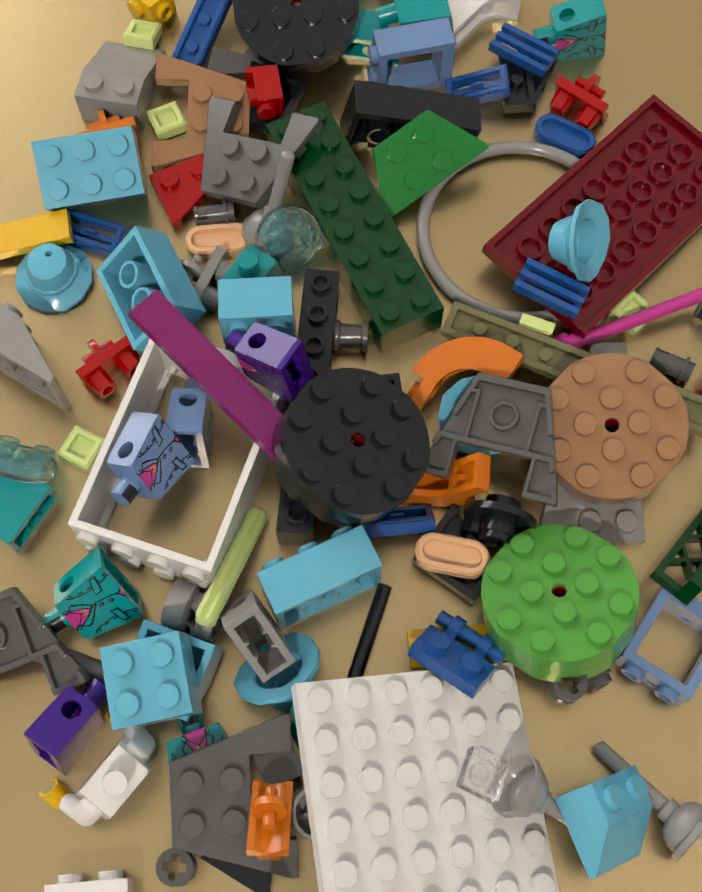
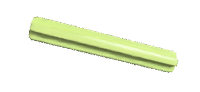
(231, 568)

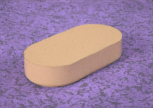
(204, 239)
(451, 555)

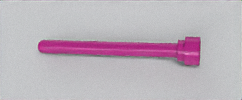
(633, 320)

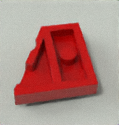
(179, 188)

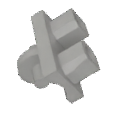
(215, 269)

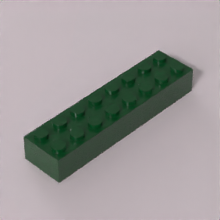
(360, 235)

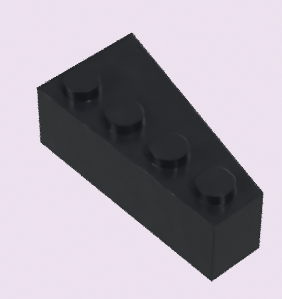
(380, 110)

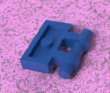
(453, 661)

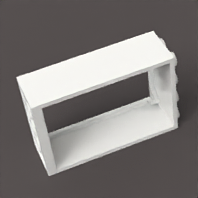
(96, 505)

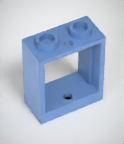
(408, 41)
(640, 669)

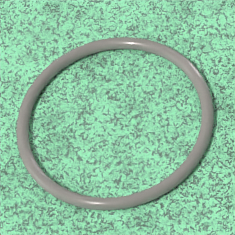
(423, 226)

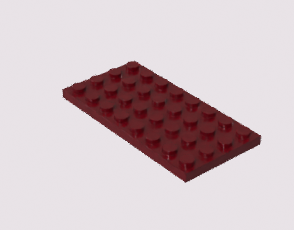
(651, 192)

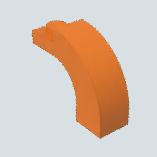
(460, 356)
(468, 478)

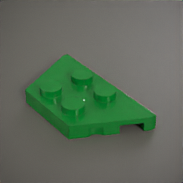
(421, 158)

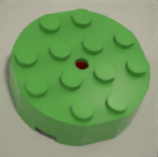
(560, 602)

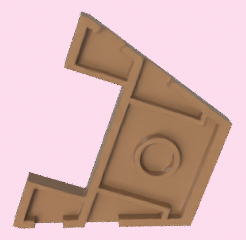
(201, 85)

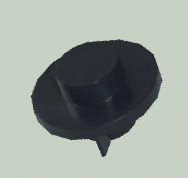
(496, 519)

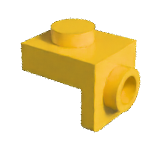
(152, 10)

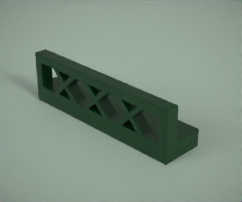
(693, 579)

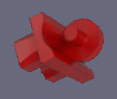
(583, 95)
(105, 362)

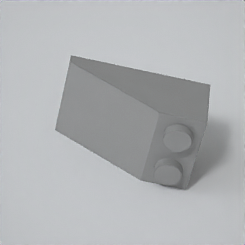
(119, 82)
(23, 360)

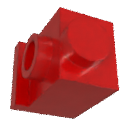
(264, 91)

